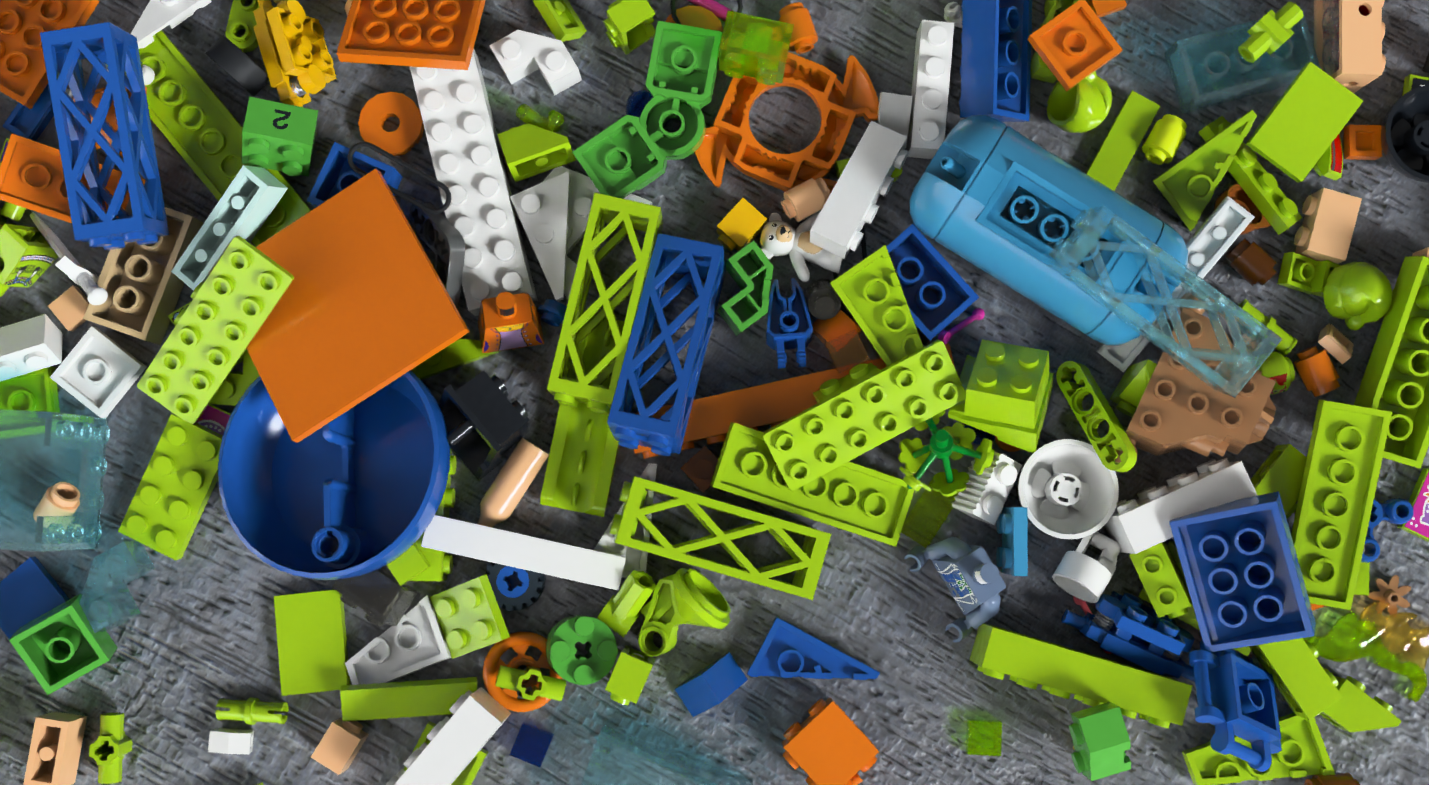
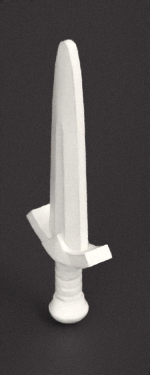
(70, 265)

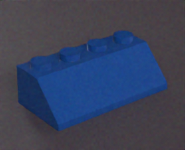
(996, 59)

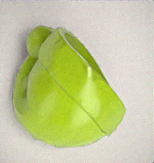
(1081, 106)
(1357, 294)

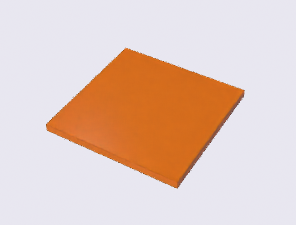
(357, 308)

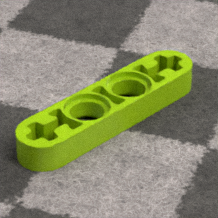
(1092, 418)

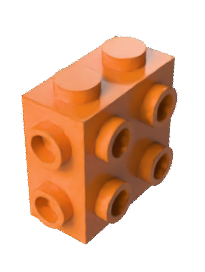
(828, 746)

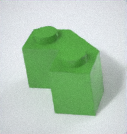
(753, 275)
(1100, 741)

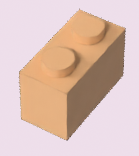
(1327, 225)
(55, 749)

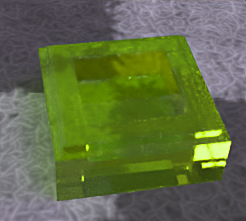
(983, 737)

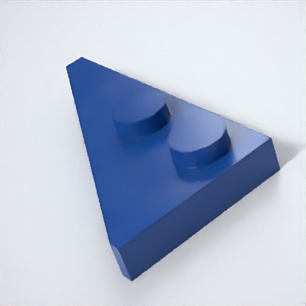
(795, 653)

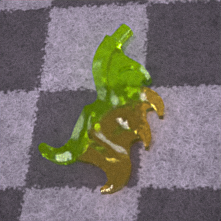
(1384, 638)

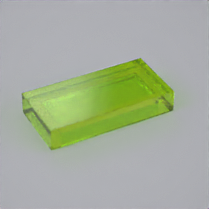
(927, 516)

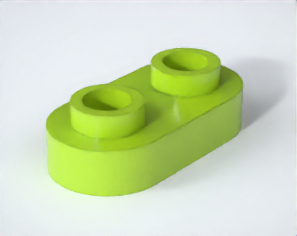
(242, 18)

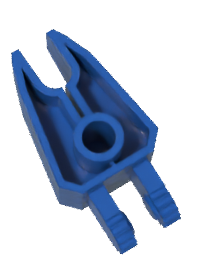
(788, 324)

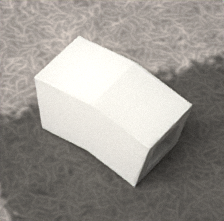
(231, 741)

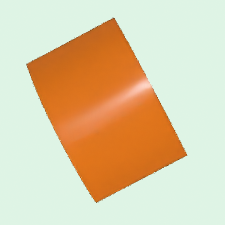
(834, 327)

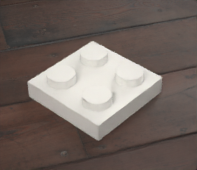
(98, 372)

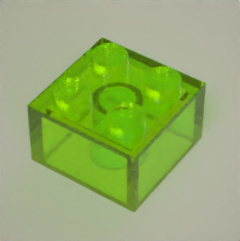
(755, 47)

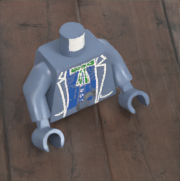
(968, 576)

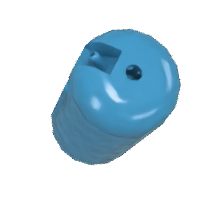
(1011, 201)

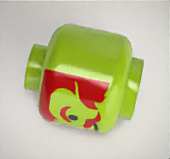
(1280, 370)

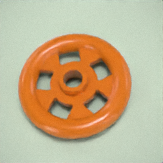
(519, 643)

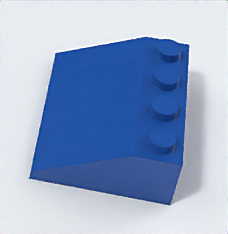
(1243, 574)

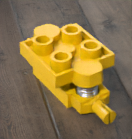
(292, 51)

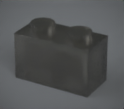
(377, 595)

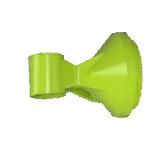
(678, 600)

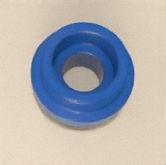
(552, 312)

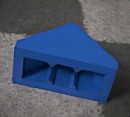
(711, 685)

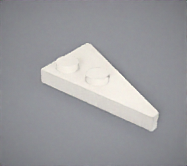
(161, 14)
(545, 220)

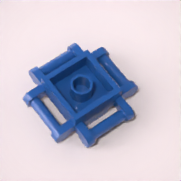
(1238, 702)

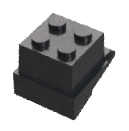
(482, 422)

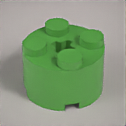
(600, 649)

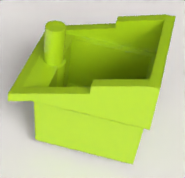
(1006, 393)

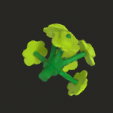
(944, 443)

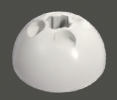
(1082, 480)

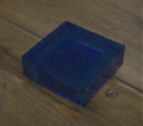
(531, 744)

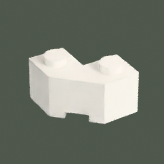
(527, 52)

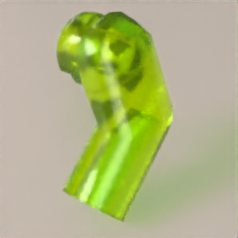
(529, 115)

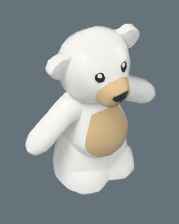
(782, 239)

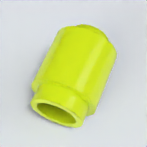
(1164, 139)

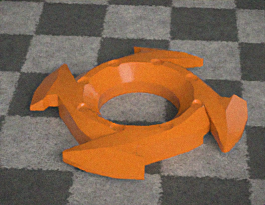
(837, 105)

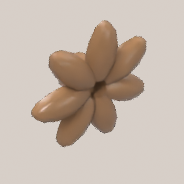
(1391, 594)

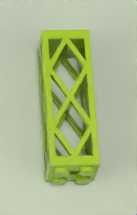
(617, 213)
(805, 561)

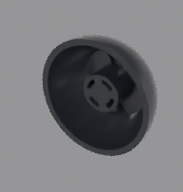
(1405, 132)

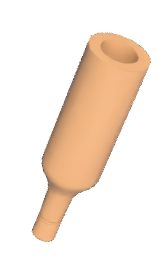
(511, 483)

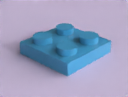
(1014, 549)

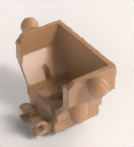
(1188, 414)

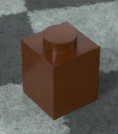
(701, 468)

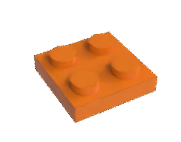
(1074, 44)

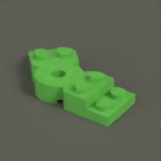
(681, 84)

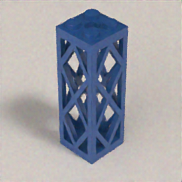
(77, 135)
(694, 261)

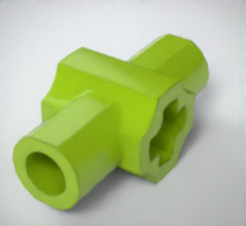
(1270, 32)
(512, 679)
(111, 734)

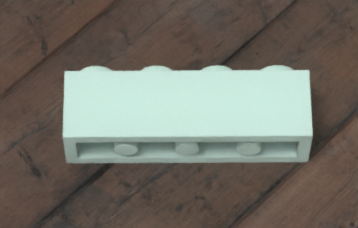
(237, 213)

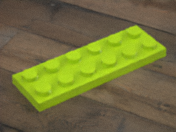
(843, 498)
(1338, 498)

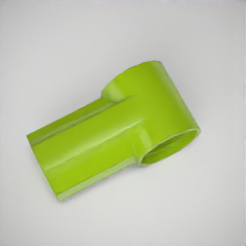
(624, 607)

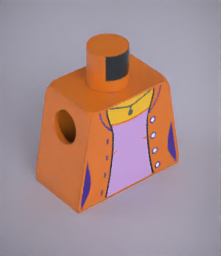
(509, 322)

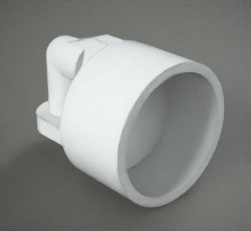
(1083, 575)

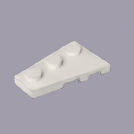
(401, 648)

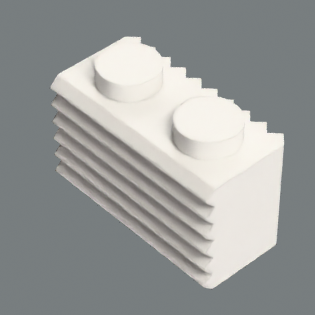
(989, 491)

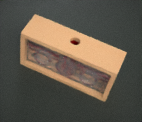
(1350, 40)

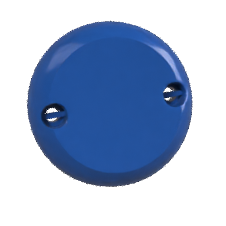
(344, 493)

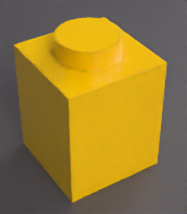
(740, 226)

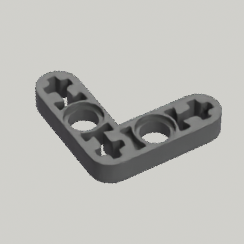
(445, 243)

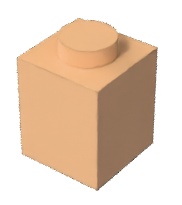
(340, 745)

